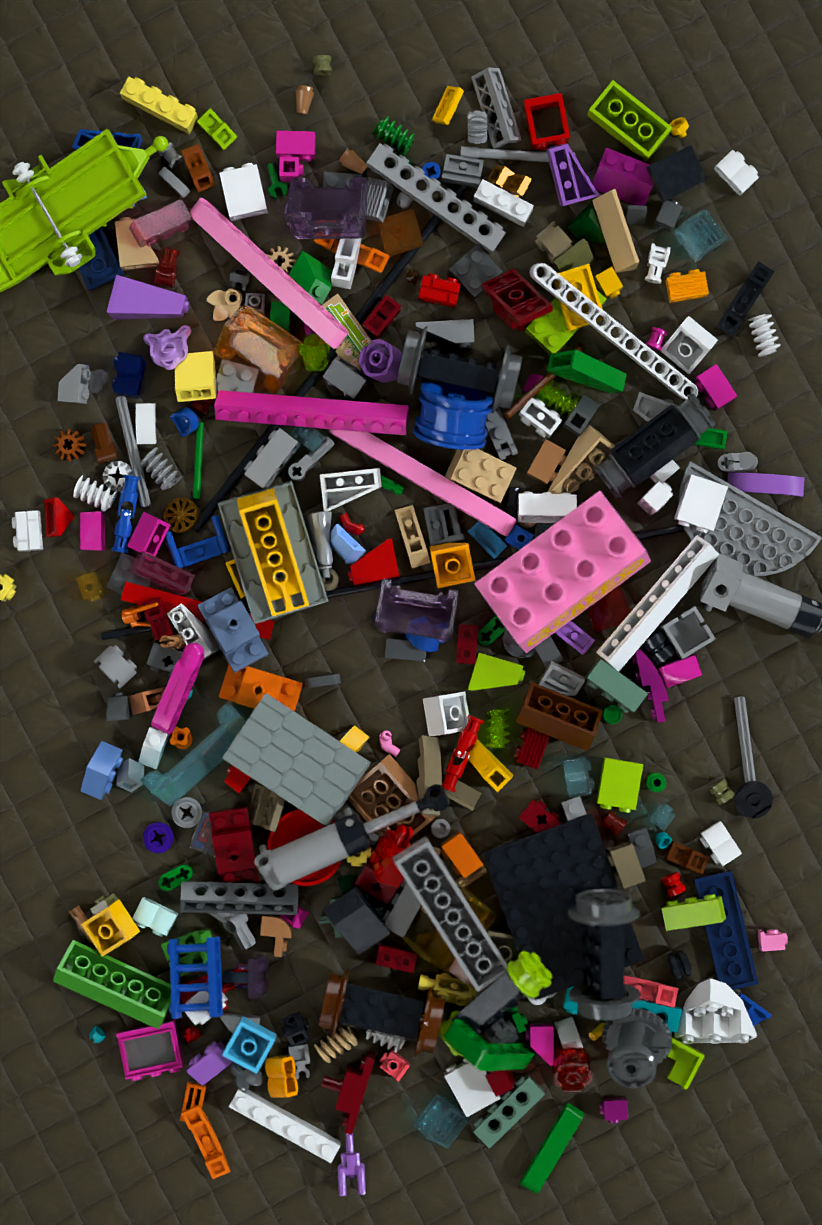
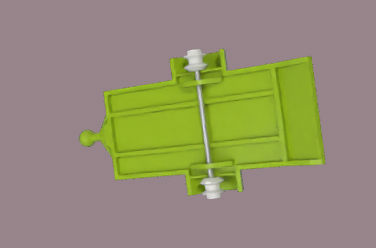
(67, 206)

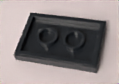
(676, 173)

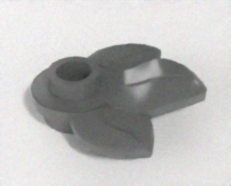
(245, 1077)

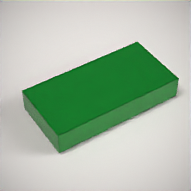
(713, 438)

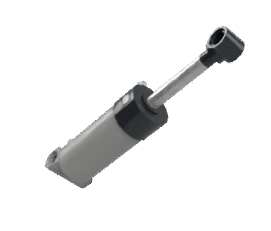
(336, 841)

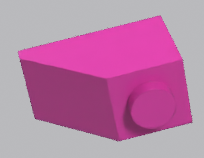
(542, 1040)

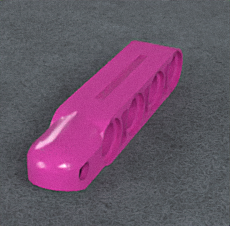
(178, 688)

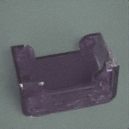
(327, 211)
(416, 612)

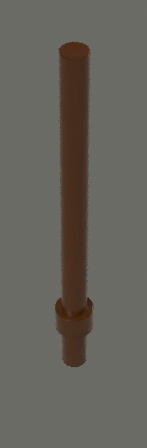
(534, 390)

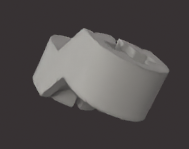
(728, 462)

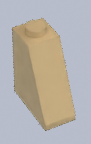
(129, 251)

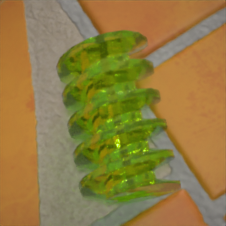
(558, 398)
(497, 728)

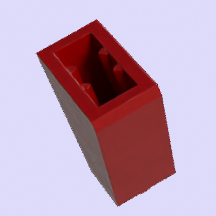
(375, 565)

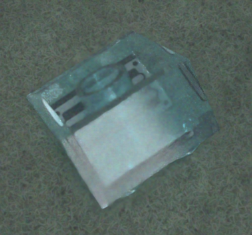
(700, 235)
(441, 1121)

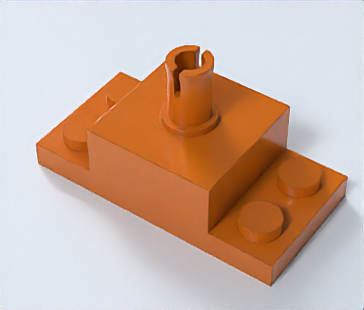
(251, 684)

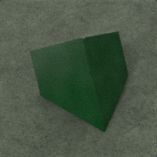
(587, 225)

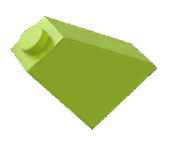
(494, 672)

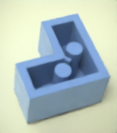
(101, 770)

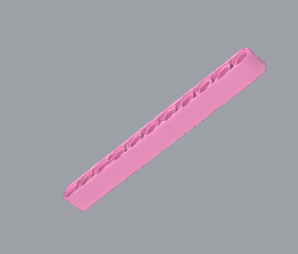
(269, 273)
(428, 479)

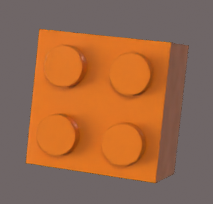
(461, 854)

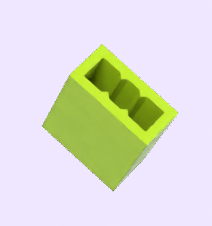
(619, 784)

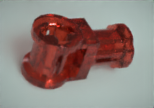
(167, 270)

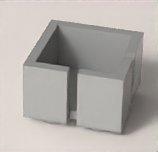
(686, 633)

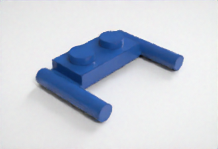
(200, 550)

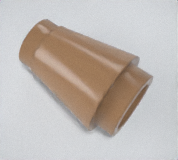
(303, 99)
(352, 161)

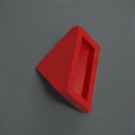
(56, 517)

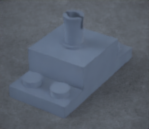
(233, 629)

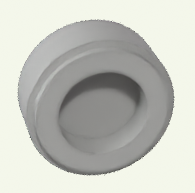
(440, 828)

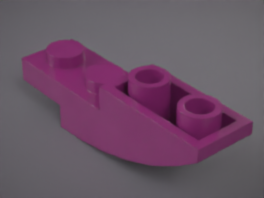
(648, 675)

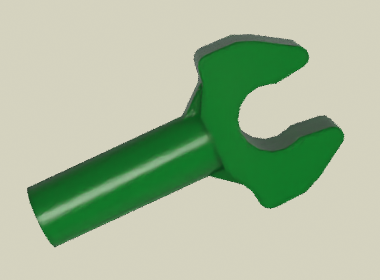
(275, 182)

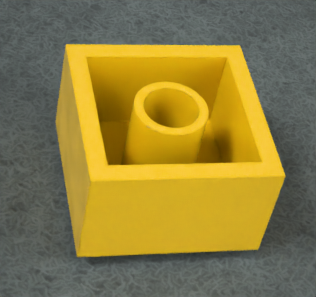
(110, 928)

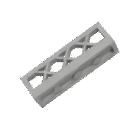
(499, 105)

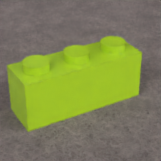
(693, 912)

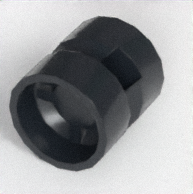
(657, 646)

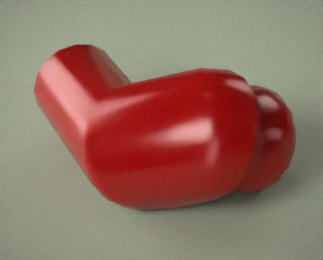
(349, 527)

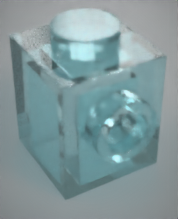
(308, 437)
(661, 816)

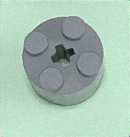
(115, 666)

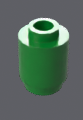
(650, 779)

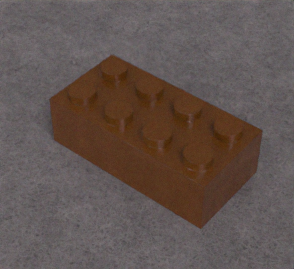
(559, 716)

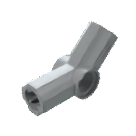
(237, 925)

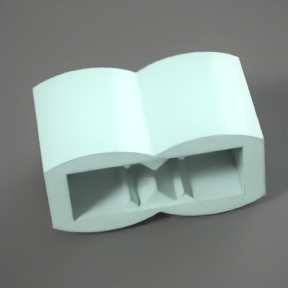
(154, 916)

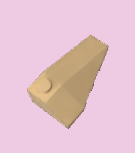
(579, 465)

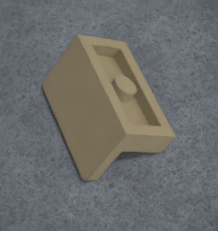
(464, 795)

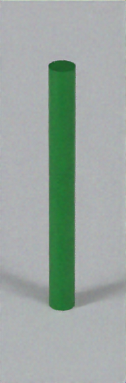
(198, 461)

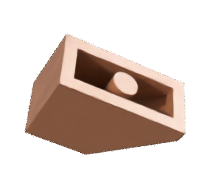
(146, 700)

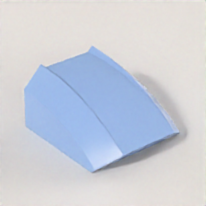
(345, 545)

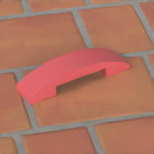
(653, 991)

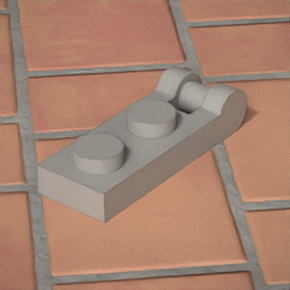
(500, 434)

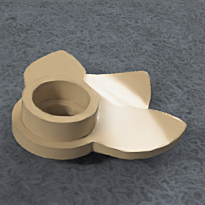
(223, 306)

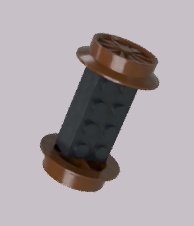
(382, 1013)

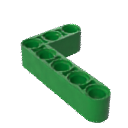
(487, 1056)

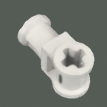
(657, 260)

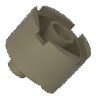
(553, 241)

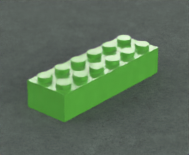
(114, 984)

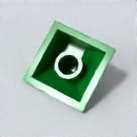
(312, 276)

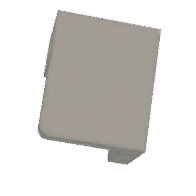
(130, 775)

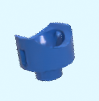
(185, 421)

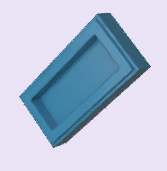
(487, 539)

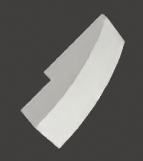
(345, 263)

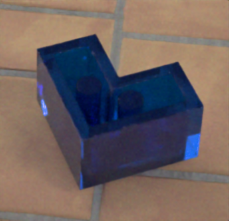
(129, 376)

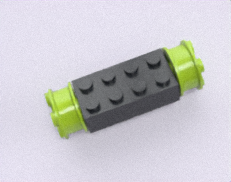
(522, 980)

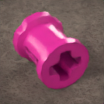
(656, 338)

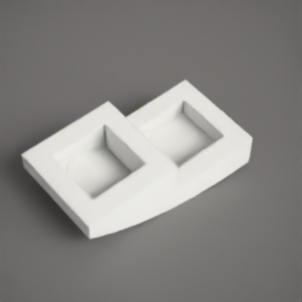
(145, 423)

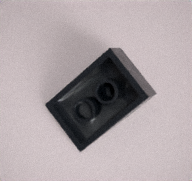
(357, 920)

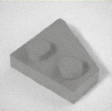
(561, 679)

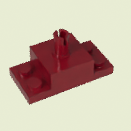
(515, 300)
(233, 845)
(351, 1090)

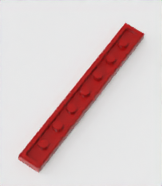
(139, 594)

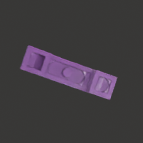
(767, 483)

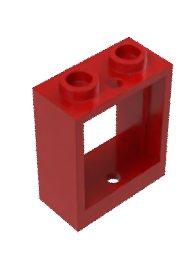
(542, 103)

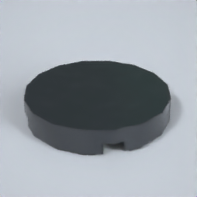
(753, 799)

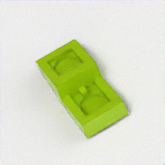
(216, 129)

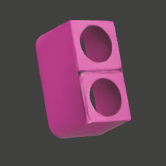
(92, 531)
(680, 671)

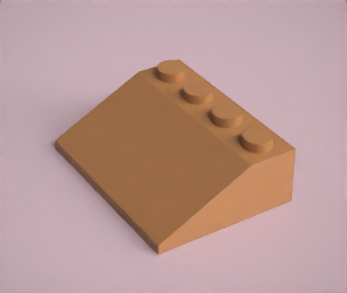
(385, 790)

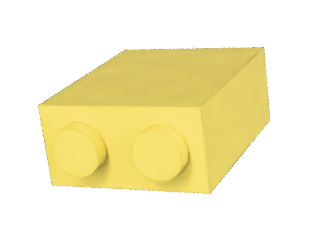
(196, 377)

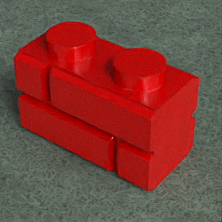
(439, 290)

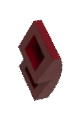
(158, 619)

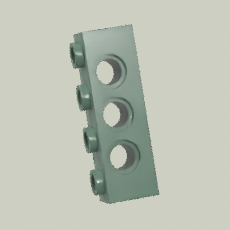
(491, 1135)

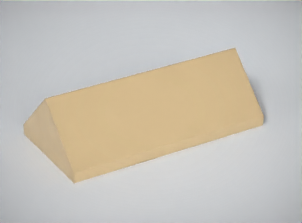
(616, 232)

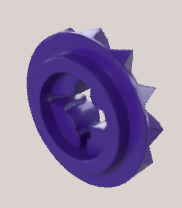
(156, 846)

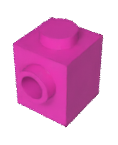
(290, 168)

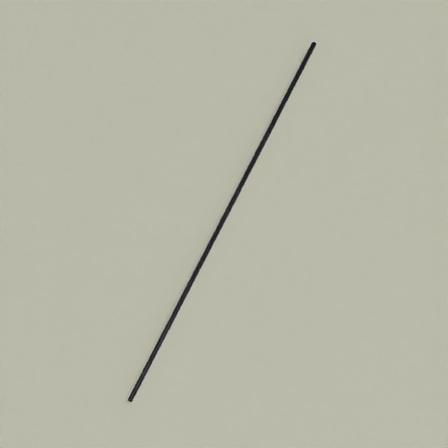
(398, 581)

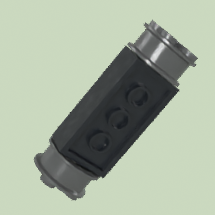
(654, 445)

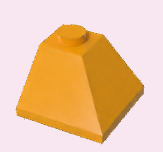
(451, 564)

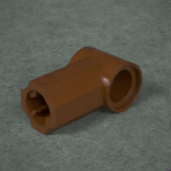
(105, 448)

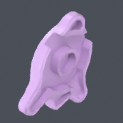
(168, 348)

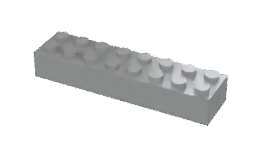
(451, 913)

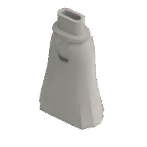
(318, 528)

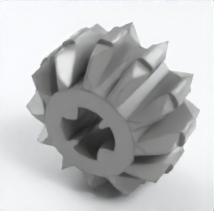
(477, 127)

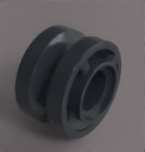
(679, 964)

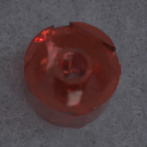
(572, 1069)

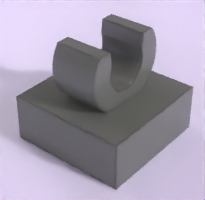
(241, 276)

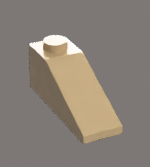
(412, 536)

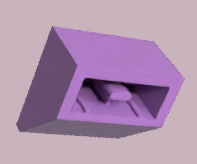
(209, 1064)

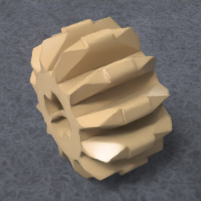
(287, 258)

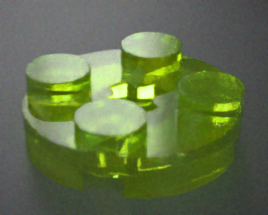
(314, 352)

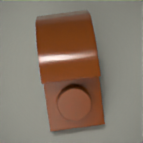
(198, 168)

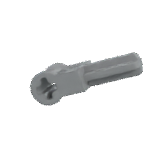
(309, 460)

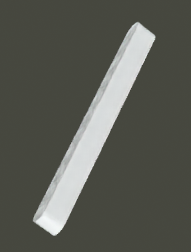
(605, 330)

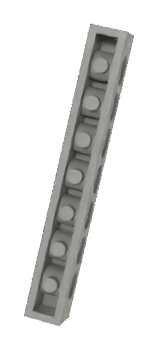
(440, 209)

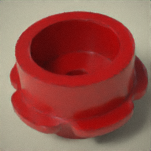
(192, 1034)

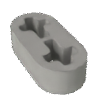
(174, 182)

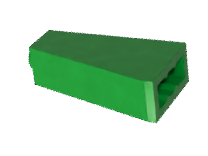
(586, 371)

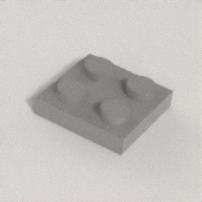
(236, 377)

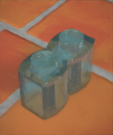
(577, 776)

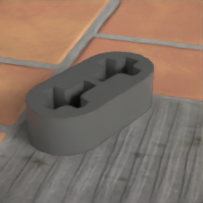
(322, 681)

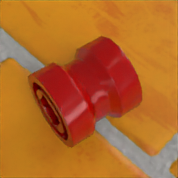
(673, 884)

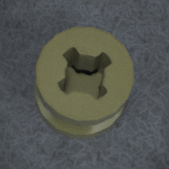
(322, 65)

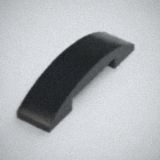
(745, 298)

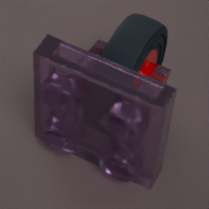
(249, 976)

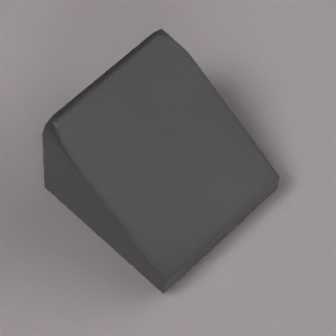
(636, 214)

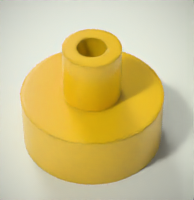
(679, 127)

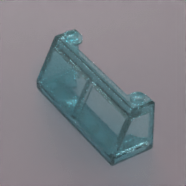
(200, 761)

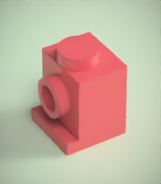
(402, 1064)

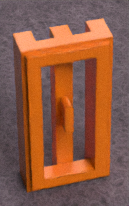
(196, 1086)

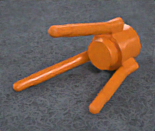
(133, 614)

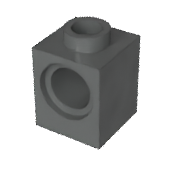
(668, 214)

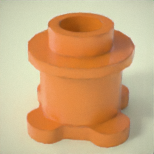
(178, 734)

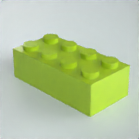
(629, 121)
(551, 329)

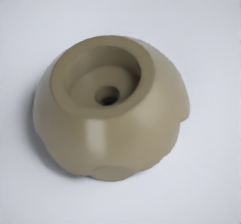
(333, 581)

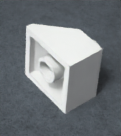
(688, 345)
(446, 713)

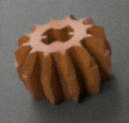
(73, 438)

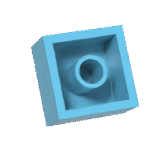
(249, 1044)

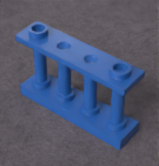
(212, 986)

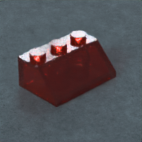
(609, 610)

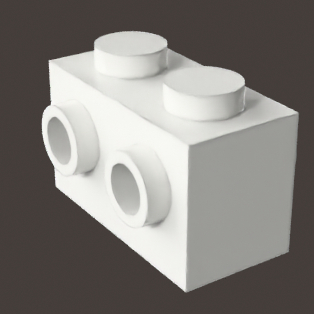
(540, 417)

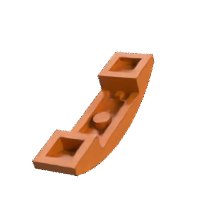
(368, 258)
(207, 1141)

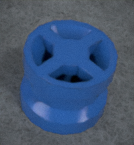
(435, 168)

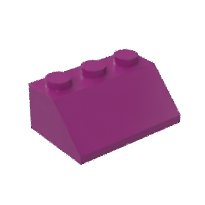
(624, 175)

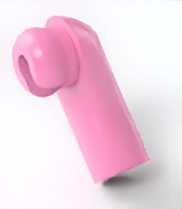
(386, 743)

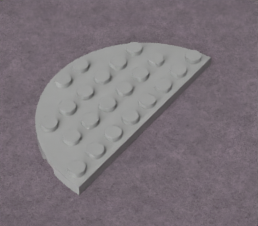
(753, 531)

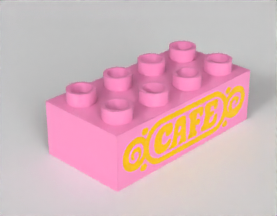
(563, 572)

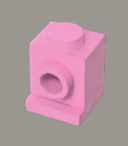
(771, 940)

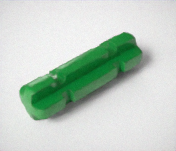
(390, 485)

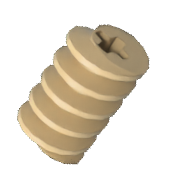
(337, 1044)

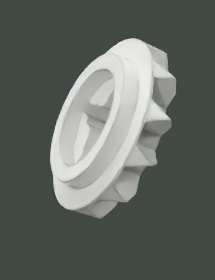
(112, 469)

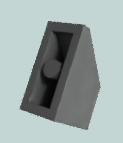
(118, 707)
(643, 846)

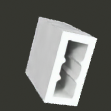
(243, 192)
(700, 503)
(469, 1087)

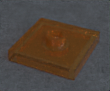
(400, 232)

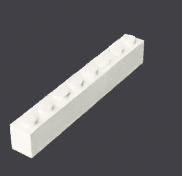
(657, 603)

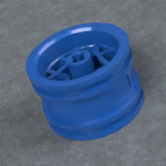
(453, 415)

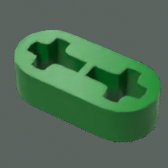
(487, 628)
(173, 873)

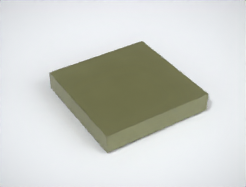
(574, 257)

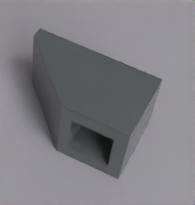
(581, 415)

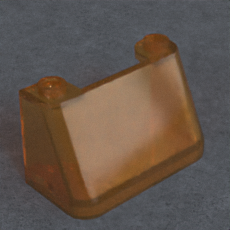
(260, 344)

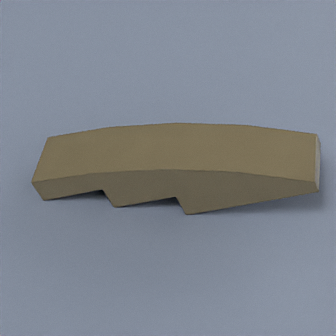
(429, 768)

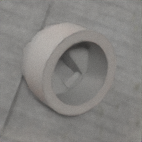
(404, 201)

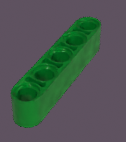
(552, 1148)

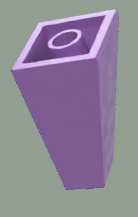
(143, 301)

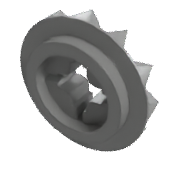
(177, 813)

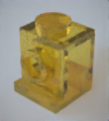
(90, 578)

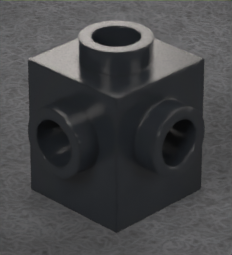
(295, 1029)

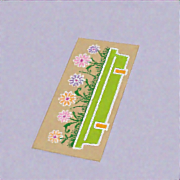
(356, 338)

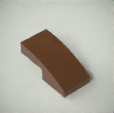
(687, 857)

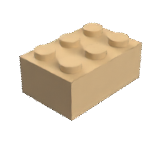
(481, 473)

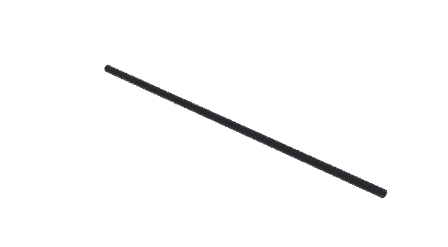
(314, 375)

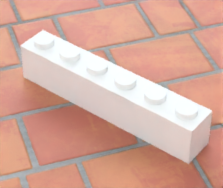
(286, 1124)

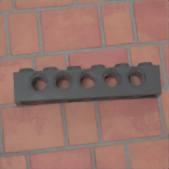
(238, 898)

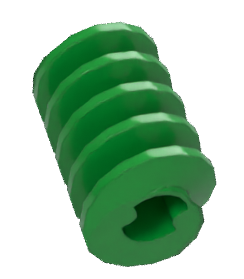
(390, 133)

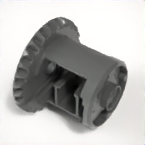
(636, 1047)

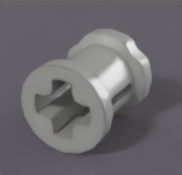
(172, 156)

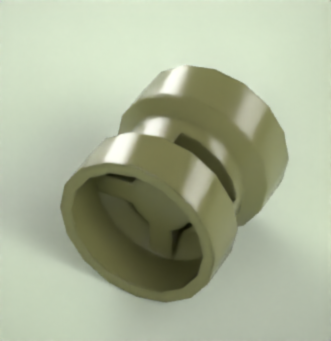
(721, 791)

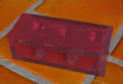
(161, 223)
(162, 573)

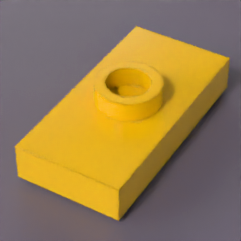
(447, 105)

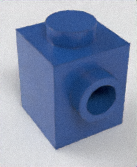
(518, 537)

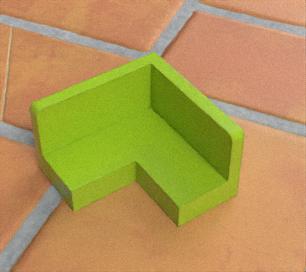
(686, 1063)

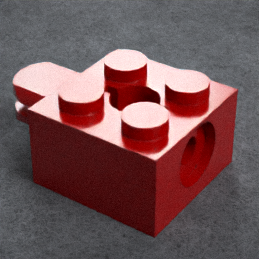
(382, 858)

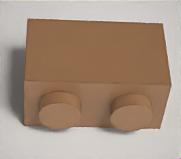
(546, 462)

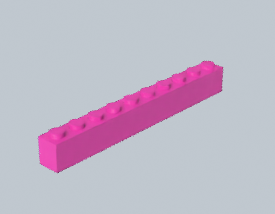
(312, 412)

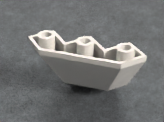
(714, 1016)

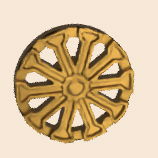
(181, 515)

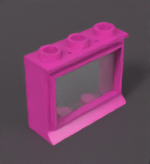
(150, 1050)

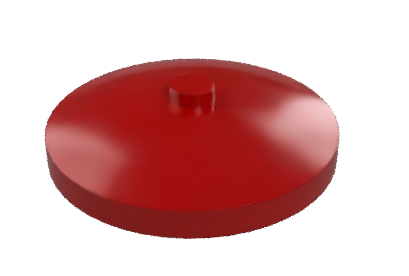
(292, 827)

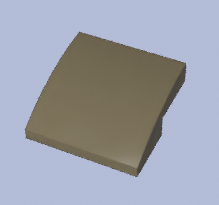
(265, 808)

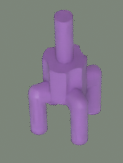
(351, 1168)

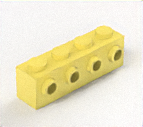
(159, 105)

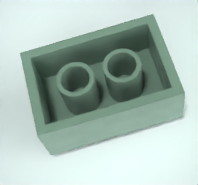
(615, 686)

